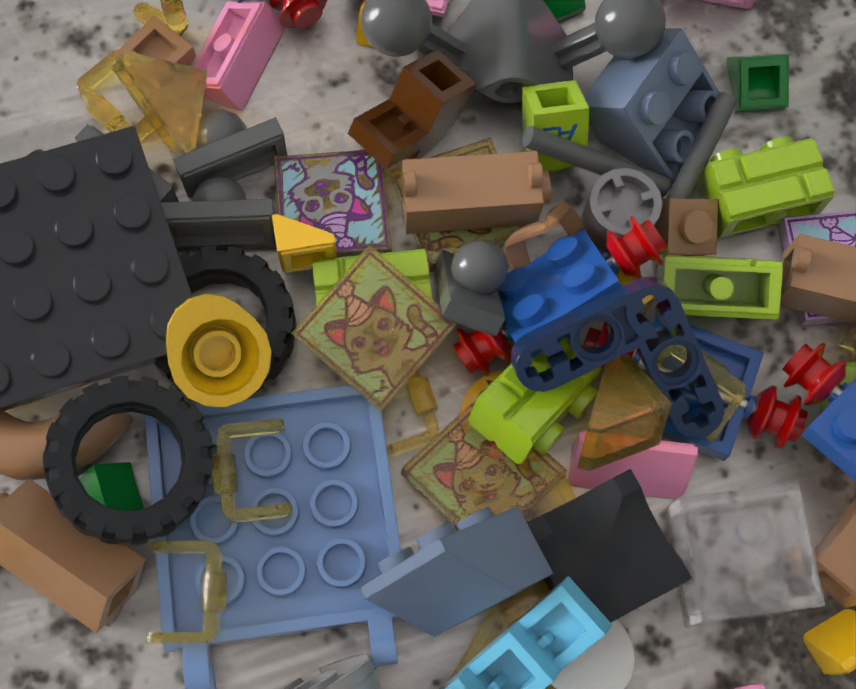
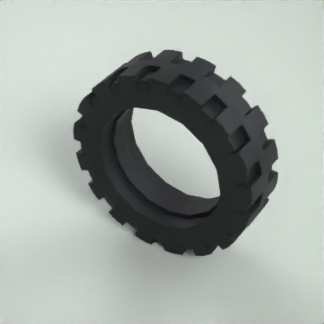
(253, 273)
(115, 398)

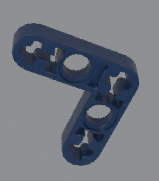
(627, 332)

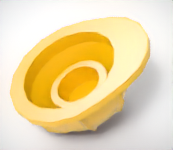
(216, 351)

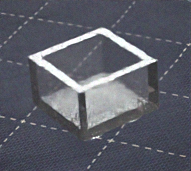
(744, 554)

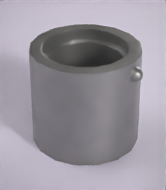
(617, 198)

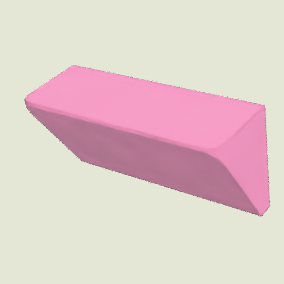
(238, 51)
(659, 470)

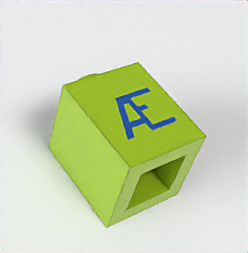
(558, 110)

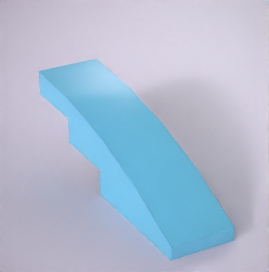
(537, 643)

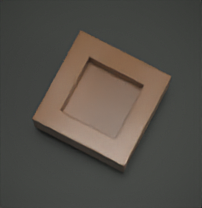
(161, 42)
(689, 226)

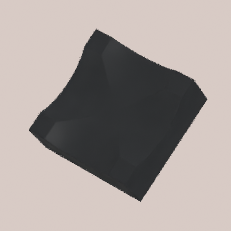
(610, 547)

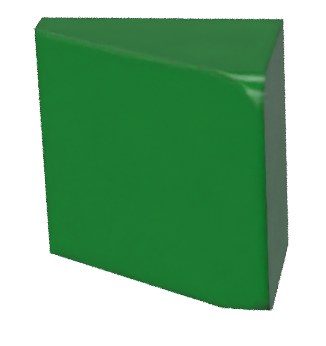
(759, 81)

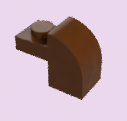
(419, 111)

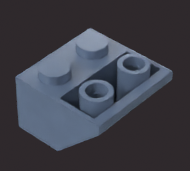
(653, 104)
(459, 571)

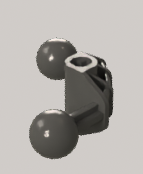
(513, 41)

